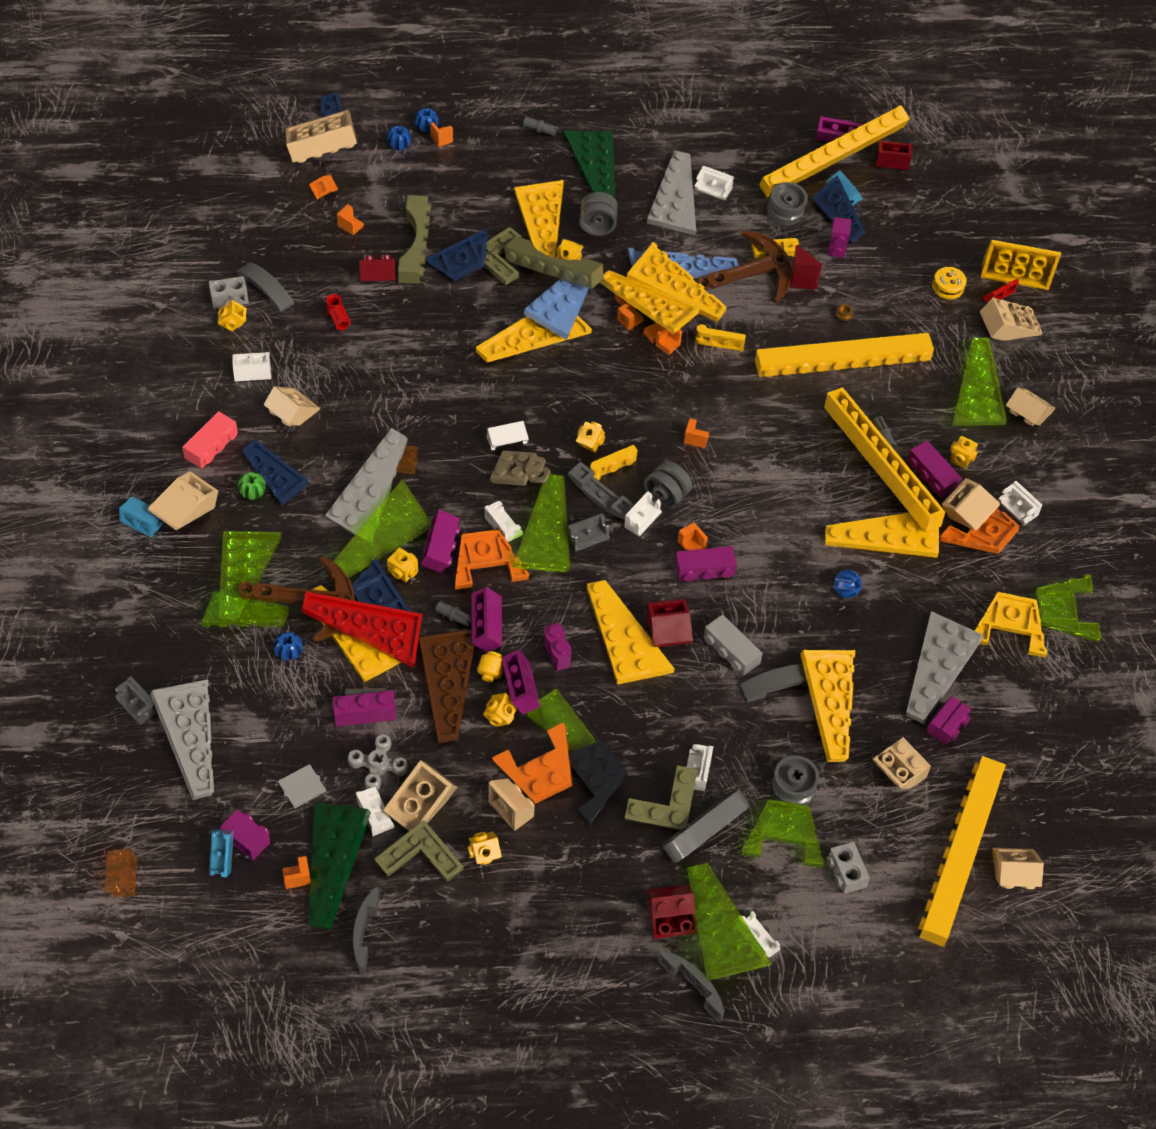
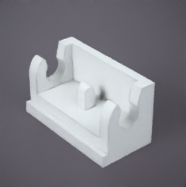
(714, 183)
(251, 366)
(507, 434)
(1020, 503)
(642, 514)
(500, 520)
(701, 761)
(378, 820)
(765, 940)

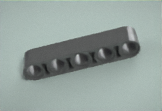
(705, 825)

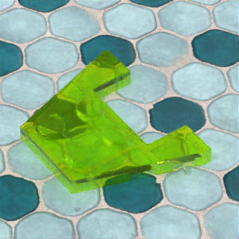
(1059, 609)
(787, 824)

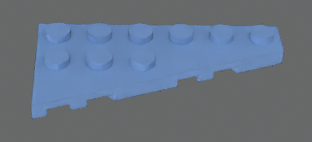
(695, 266)
(558, 307)

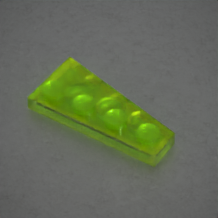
(555, 711)

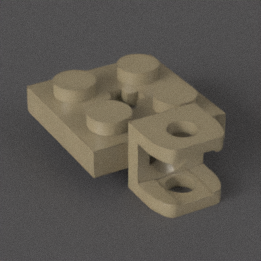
(526, 468)

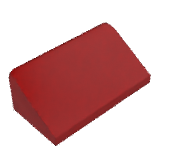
(1002, 291)

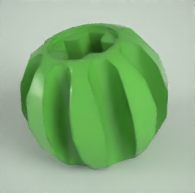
(251, 485)

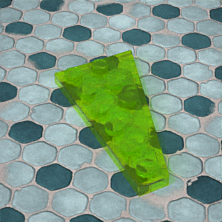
(546, 535)

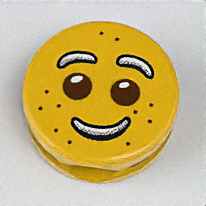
(949, 283)

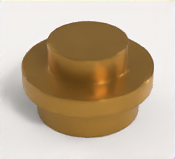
(844, 312)

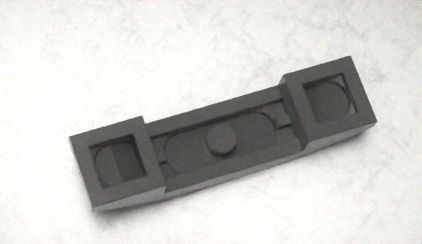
(267, 284)
(599, 493)
(772, 681)
(368, 907)
(674, 964)

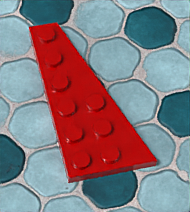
(378, 626)

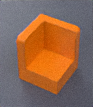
(441, 136)
(323, 186)
(347, 222)
(629, 316)
(667, 341)
(694, 436)
(692, 538)
(297, 875)

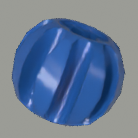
(424, 118)
(398, 138)
(848, 583)
(288, 646)

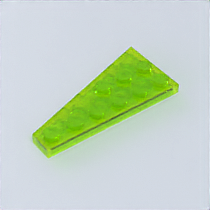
(980, 392)
(389, 527)
(243, 560)
(723, 934)

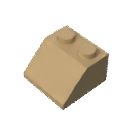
(290, 405)
(1029, 406)
(510, 802)
(1017, 868)

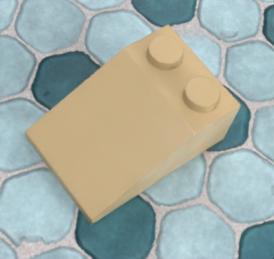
(420, 796)

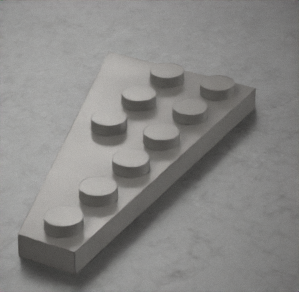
(675, 198)
(369, 485)
(942, 658)
(188, 728)

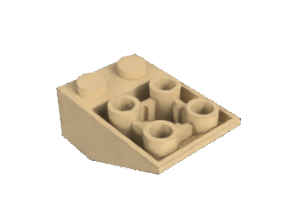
(1009, 320)
(184, 501)

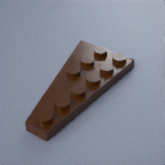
(447, 672)

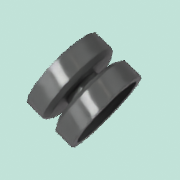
(787, 203)
(598, 213)
(668, 484)
(795, 780)

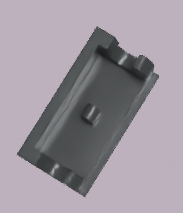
(588, 532)
(135, 700)

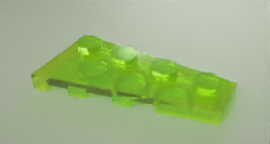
(257, 613)

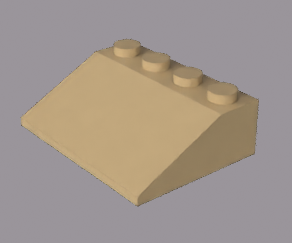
(320, 136)

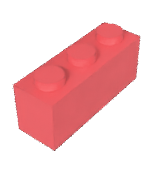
(210, 440)

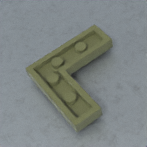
(494, 262)
(670, 816)
(420, 839)

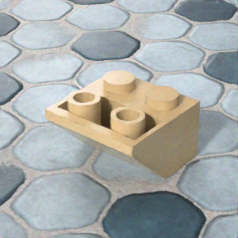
(970, 504)
(903, 764)

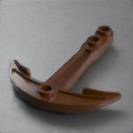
(766, 264)
(337, 576)

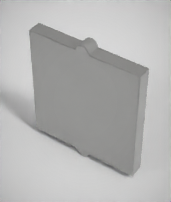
(302, 786)

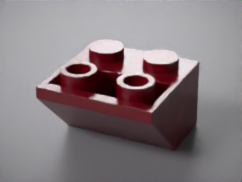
(893, 155)
(377, 268)
(669, 623)
(672, 911)

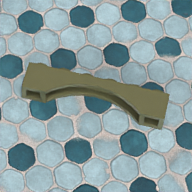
(411, 263)
(581, 272)

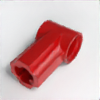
(337, 312)

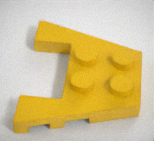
(1016, 616)

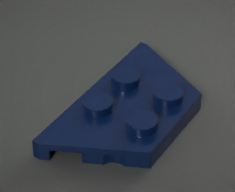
(461, 257)
(377, 589)

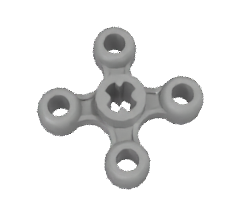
(378, 762)

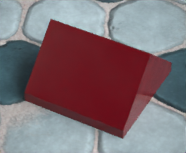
(805, 270)

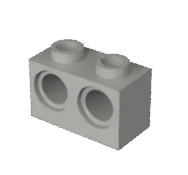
(228, 289)
(852, 867)

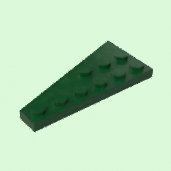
(594, 158)
(334, 850)

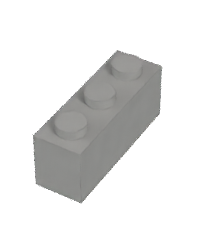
(732, 645)

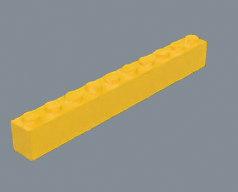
(836, 150)
(843, 355)
(884, 460)
(962, 851)

